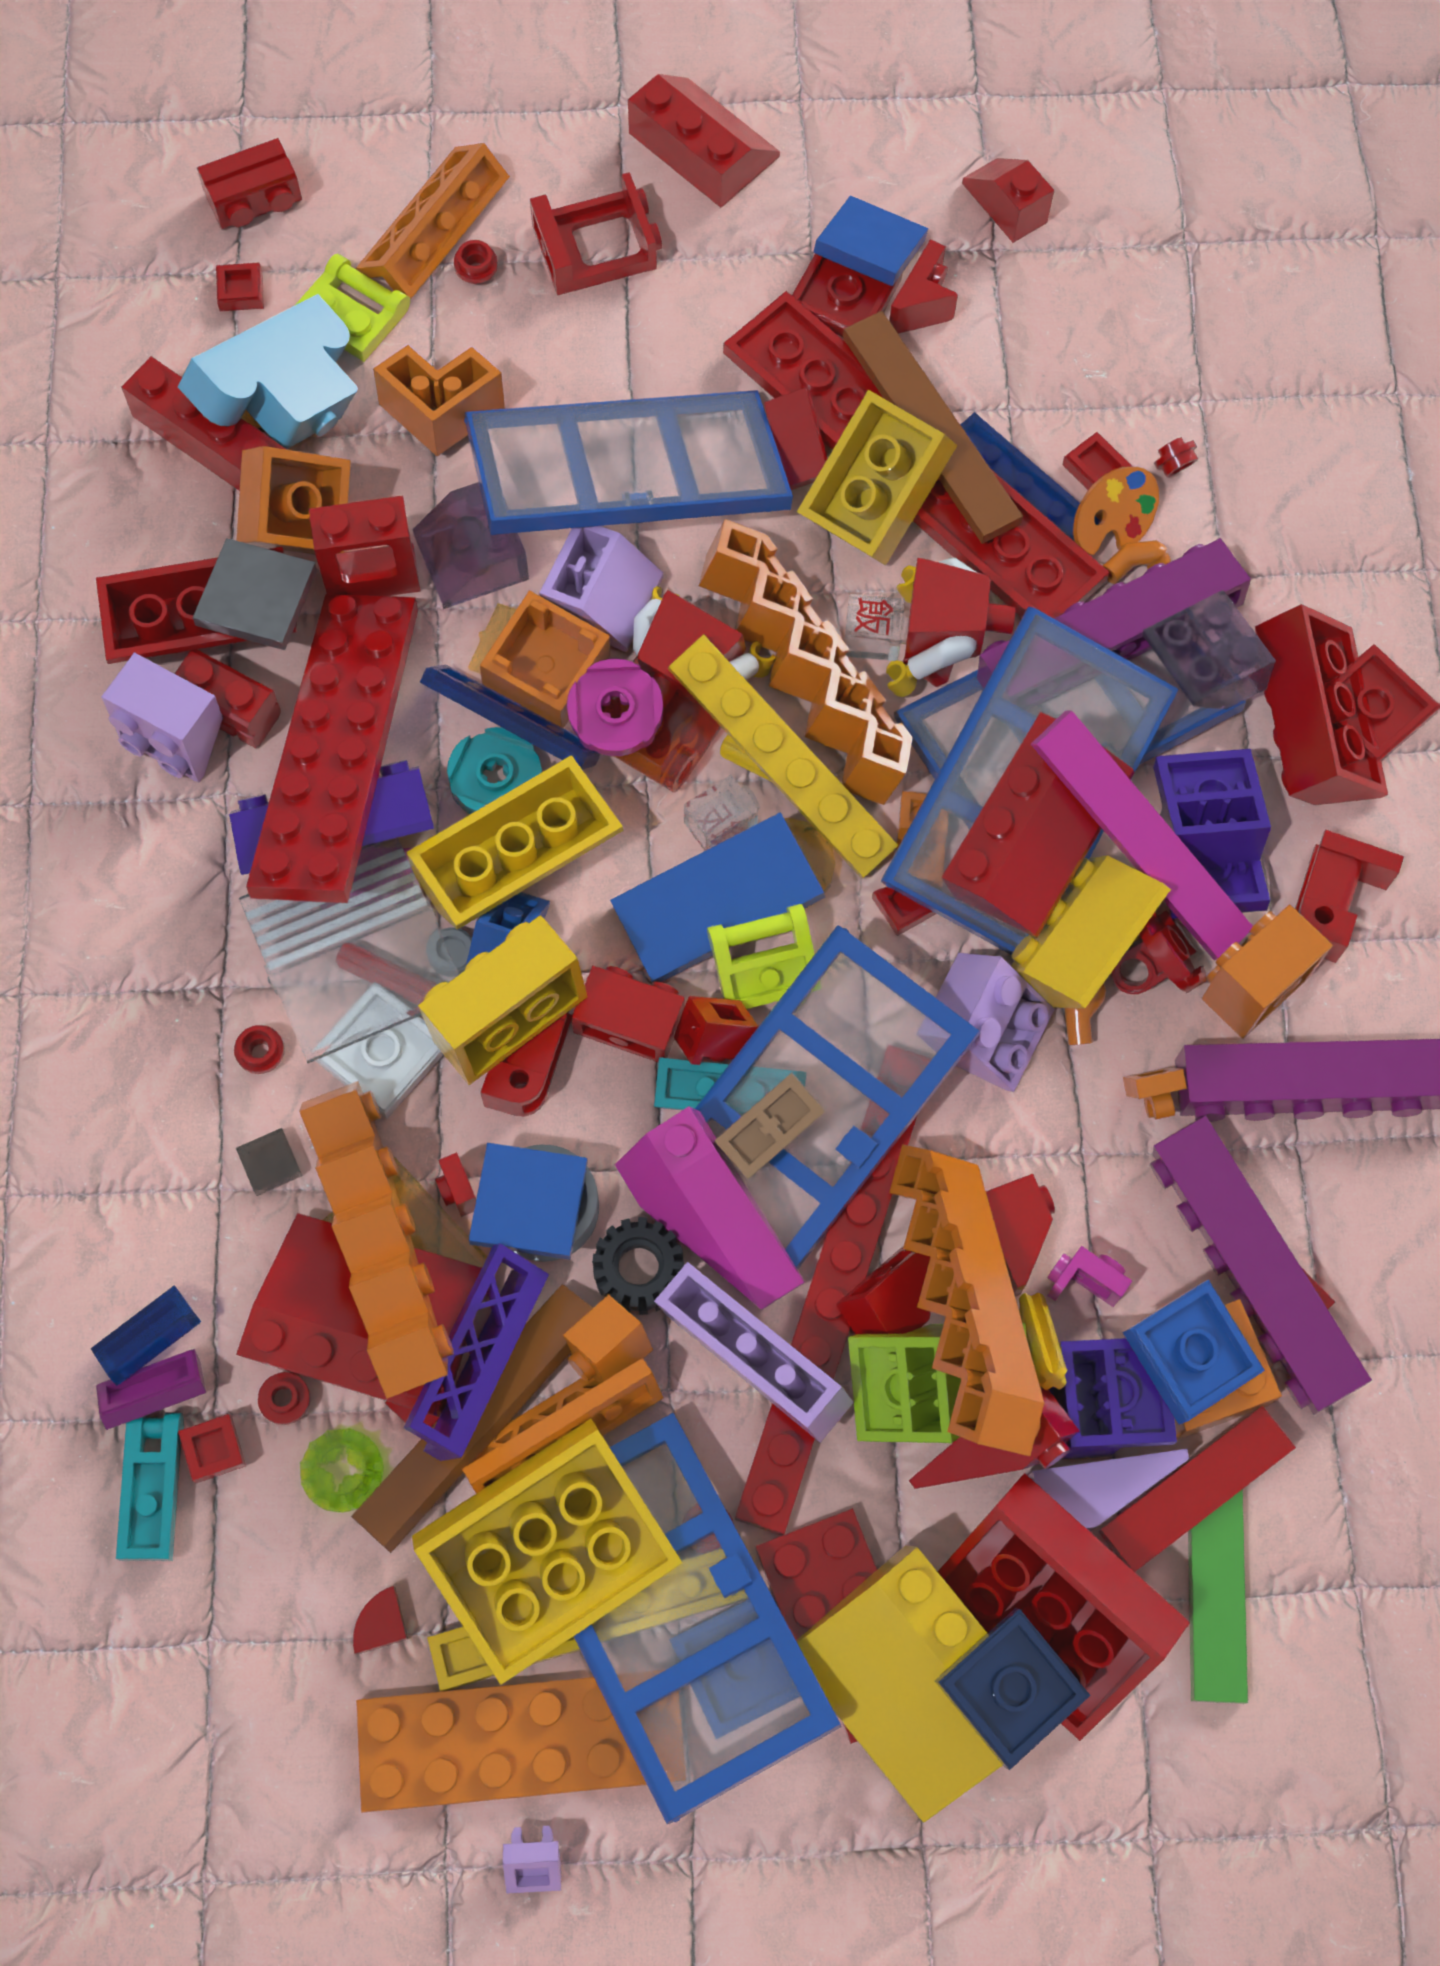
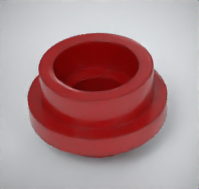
(475, 252)
(1176, 456)
(251, 1038)
(291, 1412)

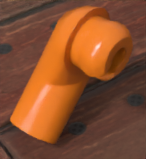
(1133, 555)
(1079, 1022)

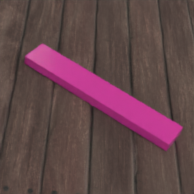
(1141, 833)

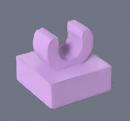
(533, 1864)

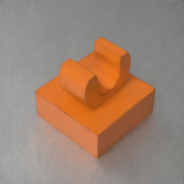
(1156, 1089)

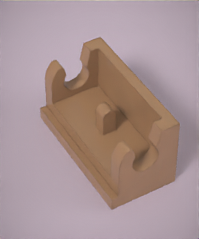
(769, 1125)

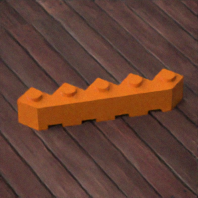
(809, 660)
(376, 1240)
(971, 1286)

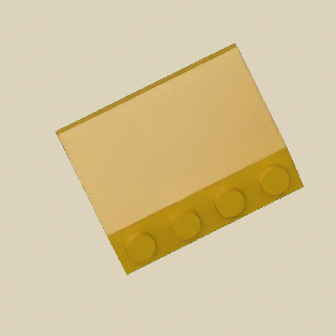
(545, 1551)
(879, 1673)

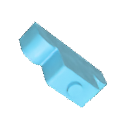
(278, 373)

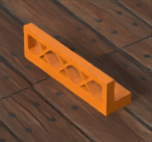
(435, 218)
(605, 1403)

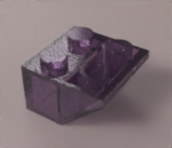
(1212, 653)

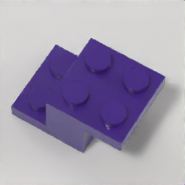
(1220, 817)
(1111, 1400)

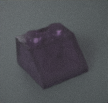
(463, 553)

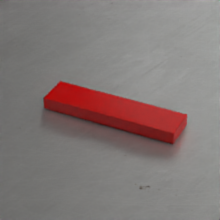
(1197, 1489)

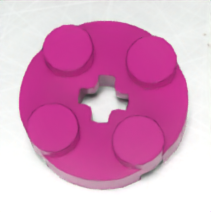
(635, 727)

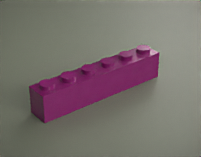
(1129, 608)
(1310, 1078)
(1259, 1265)

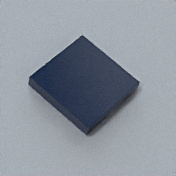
(1012, 1688)

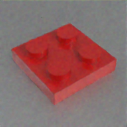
(815, 1568)

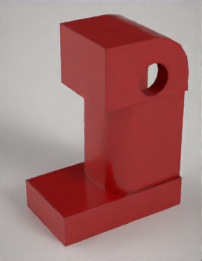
(1332, 881)
(529, 1065)

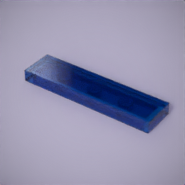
(1023, 474)
(508, 714)

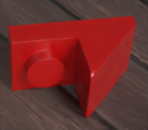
(922, 297)

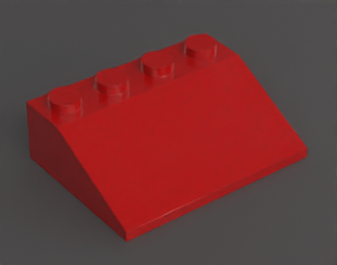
(312, 1324)
(1072, 1590)

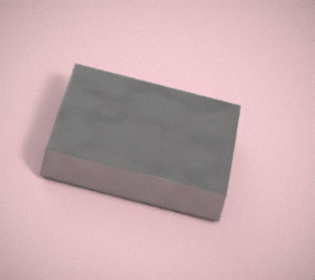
(255, 594)

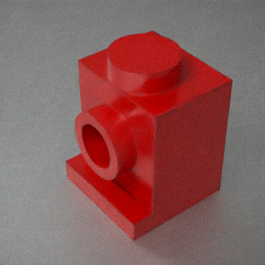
(713, 1029)

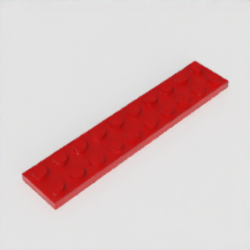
(1027, 565)

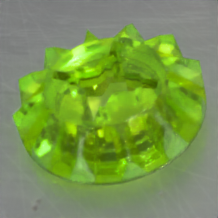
(355, 1488)

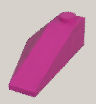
(700, 1197)

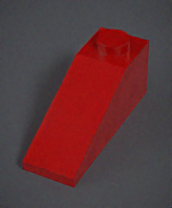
(971, 1460)

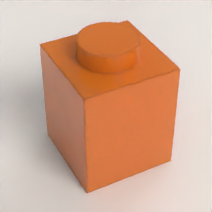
(606, 1341)

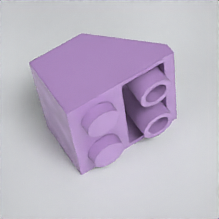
(602, 581)
(163, 717)
(1003, 1010)

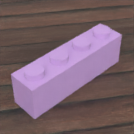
(754, 1352)

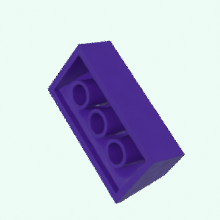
(396, 811)

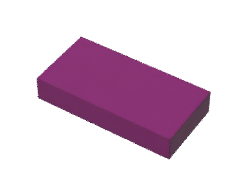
(151, 1389)

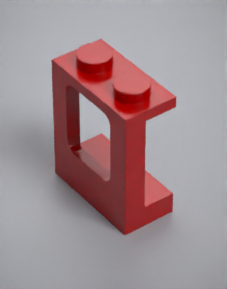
(559, 249)
(362, 525)

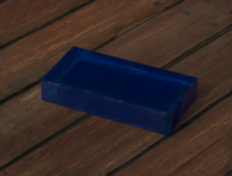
(145, 1335)

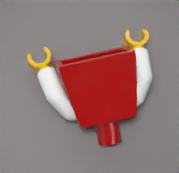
(944, 619)
(671, 626)

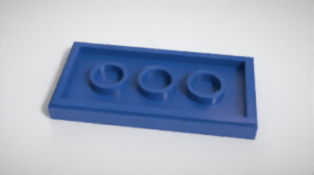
(726, 885)

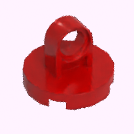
(1166, 954)

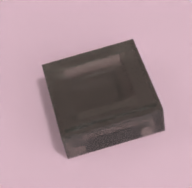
(269, 1161)

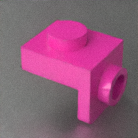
(1097, 1274)

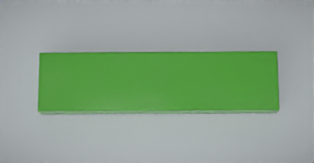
(1218, 1606)

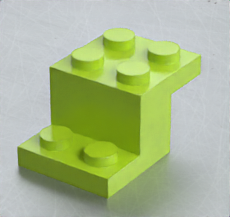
(898, 1390)

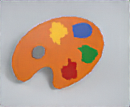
(1124, 504)

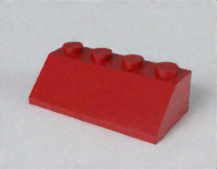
(155, 611)
(1316, 757)
(1024, 842)

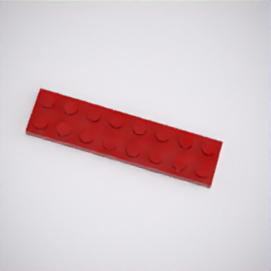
(333, 750)

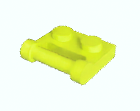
(364, 326)
(765, 974)

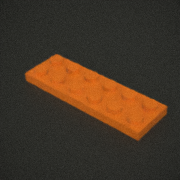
(489, 1745)

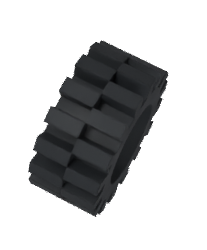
(628, 1237)

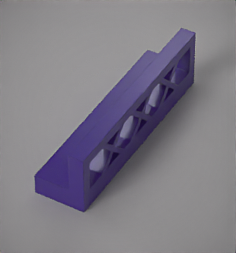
(487, 1354)

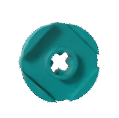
(485, 751)

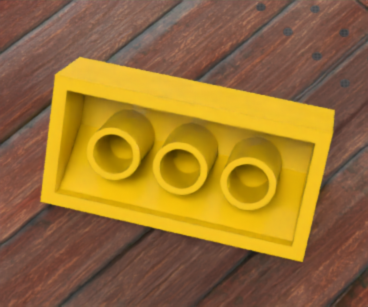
(512, 843)

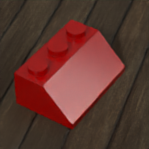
(698, 137)

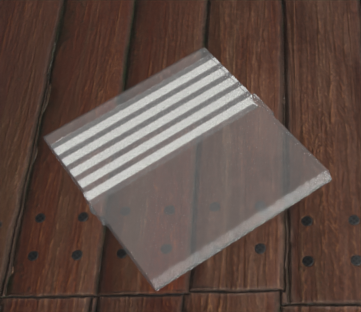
(353, 963)

